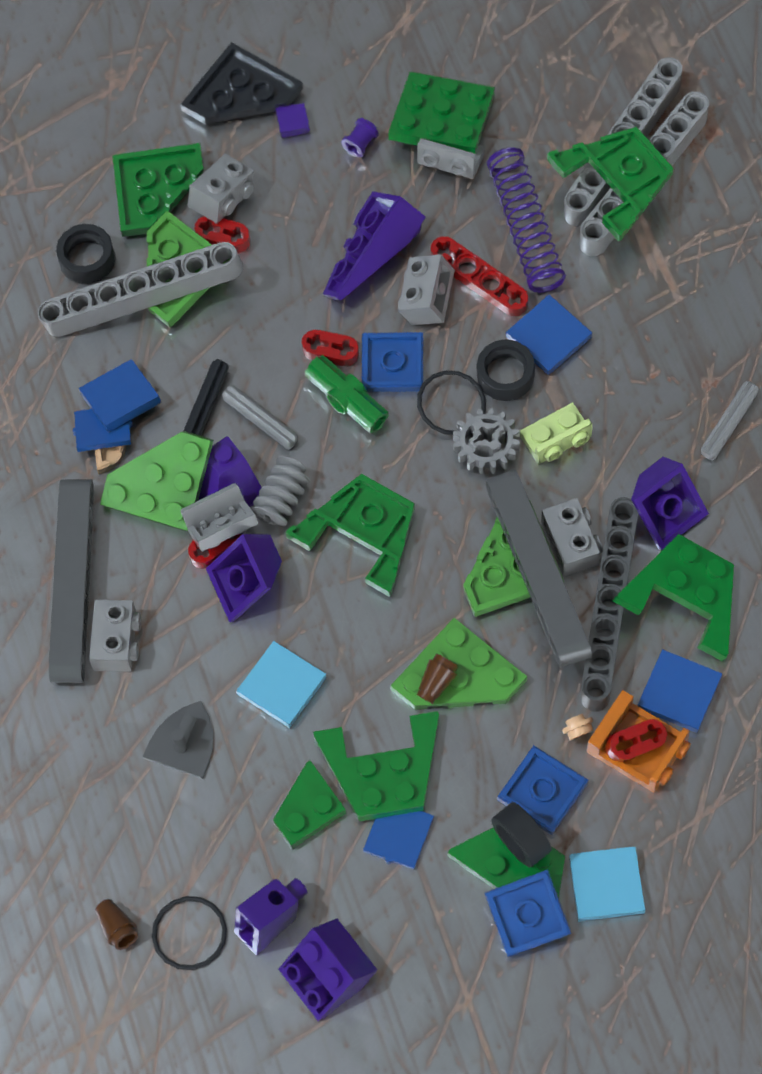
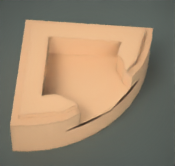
(109, 458)

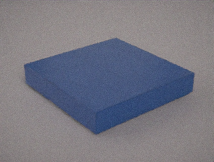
(550, 334)
(392, 361)
(119, 395)
(679, 691)
(543, 789)
(528, 913)

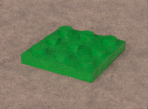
(441, 112)

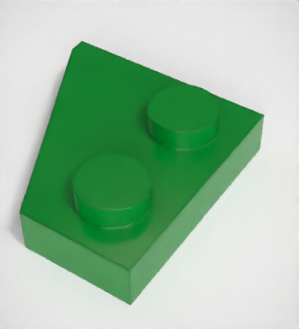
(307, 807)

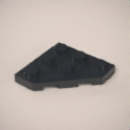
(239, 88)

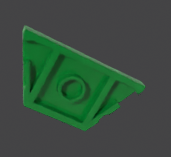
(497, 866)

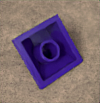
(228, 467)
(667, 501)
(244, 573)

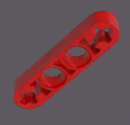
(482, 273)

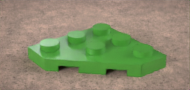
(165, 241)
(161, 480)
(495, 576)
(481, 673)

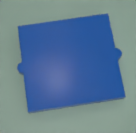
(92, 434)
(399, 837)

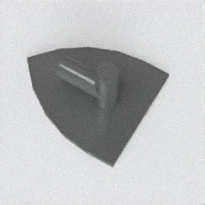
(183, 741)

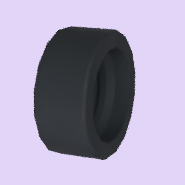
(80, 234)
(510, 349)
(521, 834)

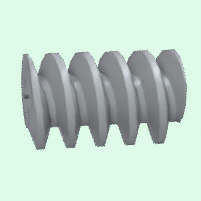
(279, 491)

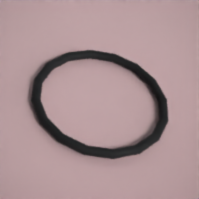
(446, 372)
(166, 908)

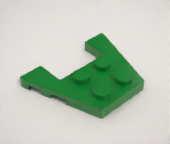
(627, 165)
(368, 516)
(694, 580)
(383, 781)

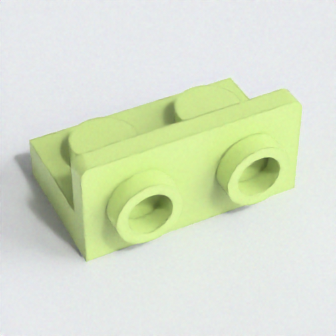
(556, 433)

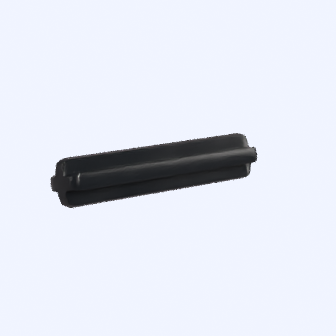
(206, 397)

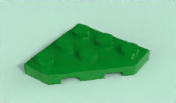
(153, 183)

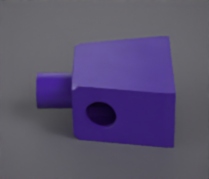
(268, 913)

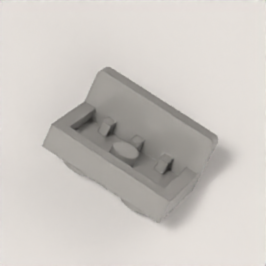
(449, 158)
(218, 517)

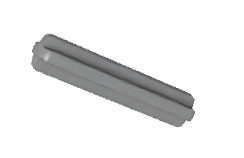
(260, 417)
(729, 420)

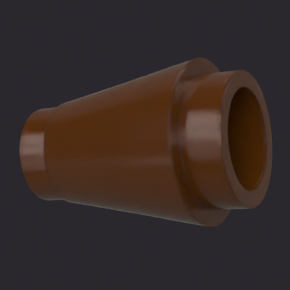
(436, 678)
(117, 926)

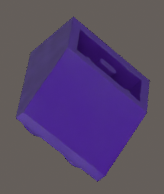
(327, 968)

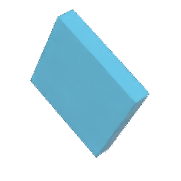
(281, 684)
(606, 883)

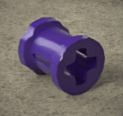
(360, 137)

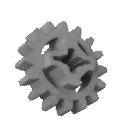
(485, 445)

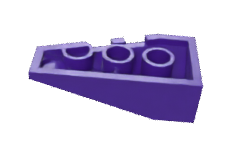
(382, 230)

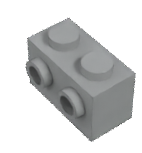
(221, 188)
(426, 289)
(571, 536)
(114, 635)

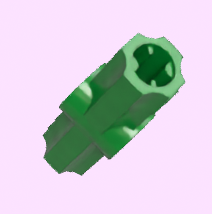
(346, 394)

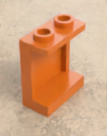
(646, 769)

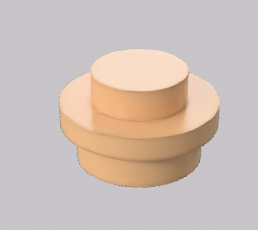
(578, 726)

